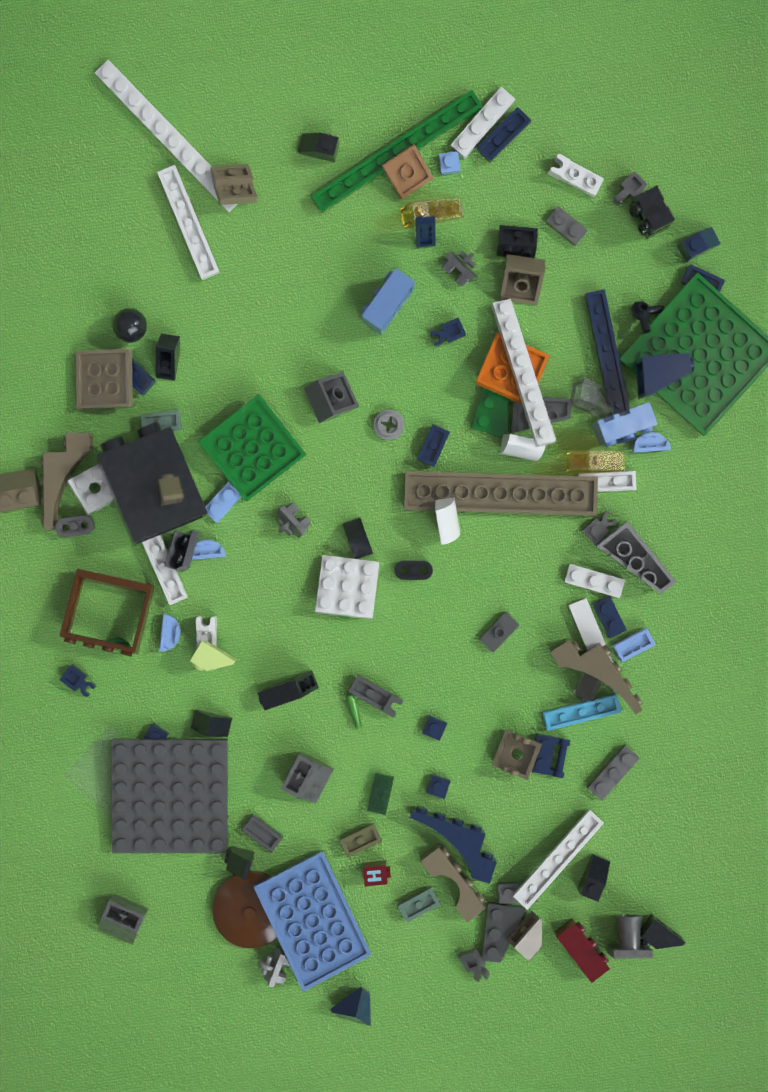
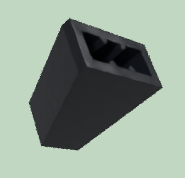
(288, 690)

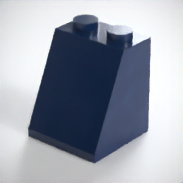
(660, 371)

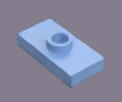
(633, 645)

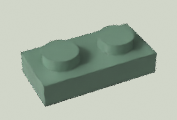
(165, 419)
(419, 904)

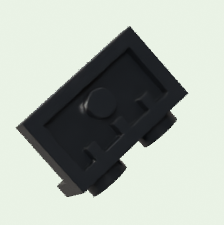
(517, 241)
(181, 550)

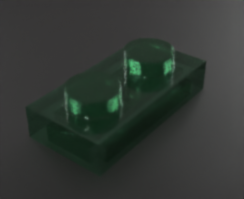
(380, 793)

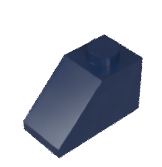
(698, 244)

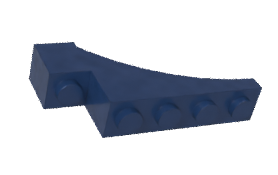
(464, 837)

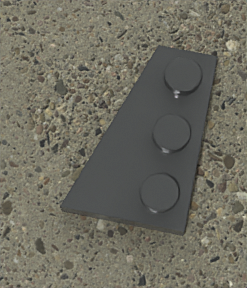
(557, 409)
(499, 925)

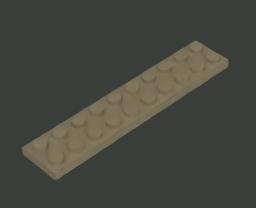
(503, 492)

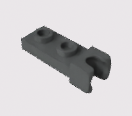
(374, 695)

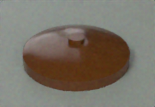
(240, 913)

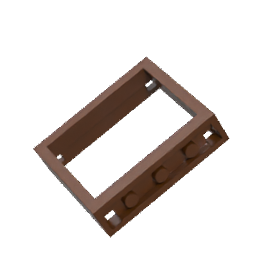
(82, 575)

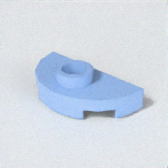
(650, 442)
(208, 549)
(169, 633)

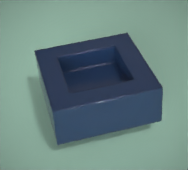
(434, 727)
(438, 786)

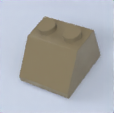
(522, 279)
(19, 490)

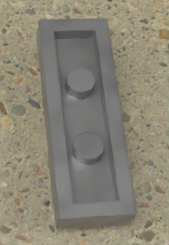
(613, 772)

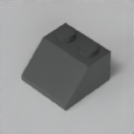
(331, 397)

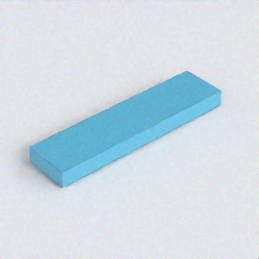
(581, 712)

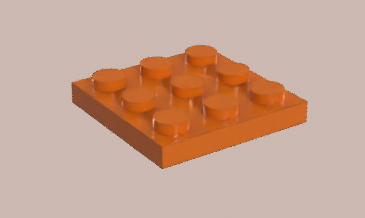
(497, 373)

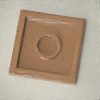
(407, 171)

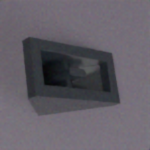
(357, 538)
(211, 724)

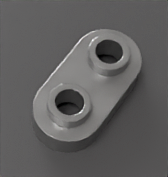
(75, 526)

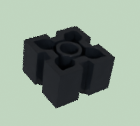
(651, 212)

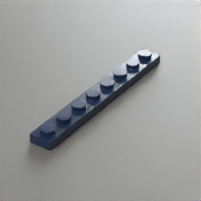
(607, 354)

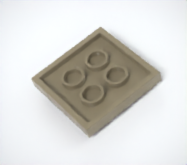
(104, 379)

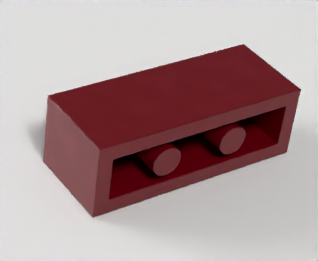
(582, 949)

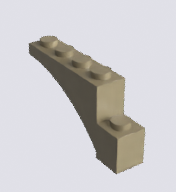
(57, 471)
(599, 665)

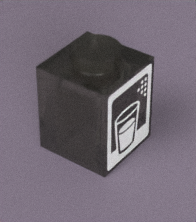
(586, 687)

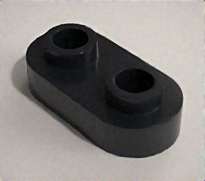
(413, 570)

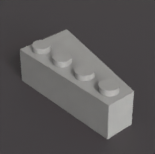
(630, 551)

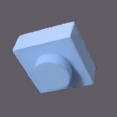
(449, 163)

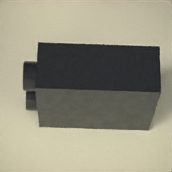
(133, 478)

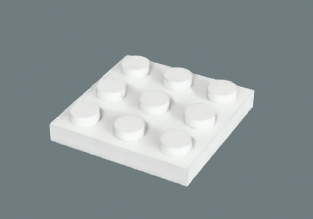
(347, 587)

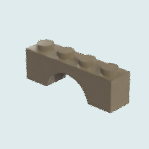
(438, 863)

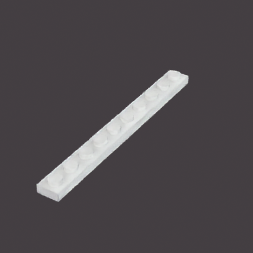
(158, 126)

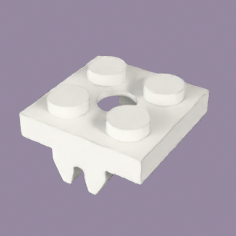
(88, 500)

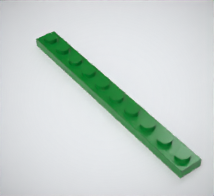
(420, 136)

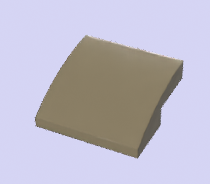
(233, 184)

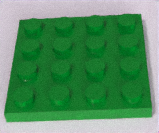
(252, 447)

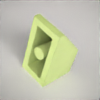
(211, 657)

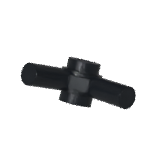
(641, 311)

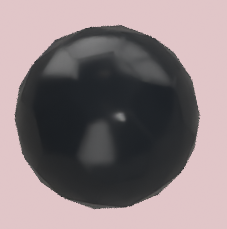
(129, 325)

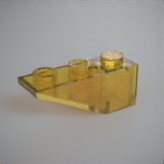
(442, 209)
(595, 460)

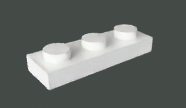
(594, 580)

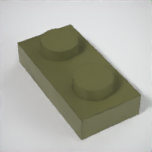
(360, 840)

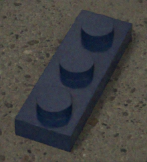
(503, 135)

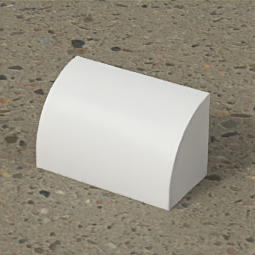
(520, 447)
(447, 520)

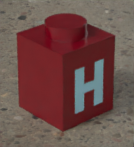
(376, 873)

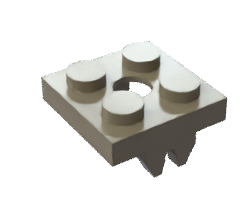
(505, 760)

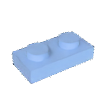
(222, 502)

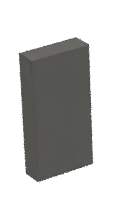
(262, 833)

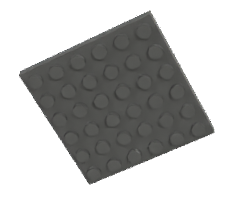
(169, 795)

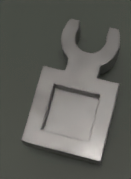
(597, 529)
(474, 962)

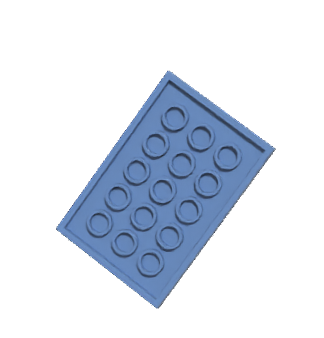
(312, 920)

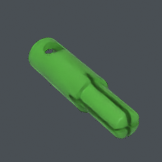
(354, 710)

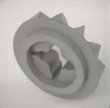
(397, 420)

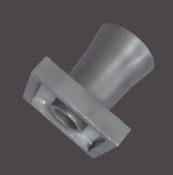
(629, 939)

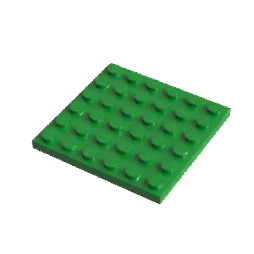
(721, 340)

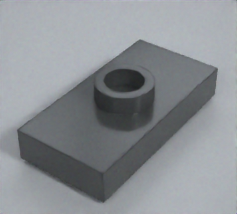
(499, 632)

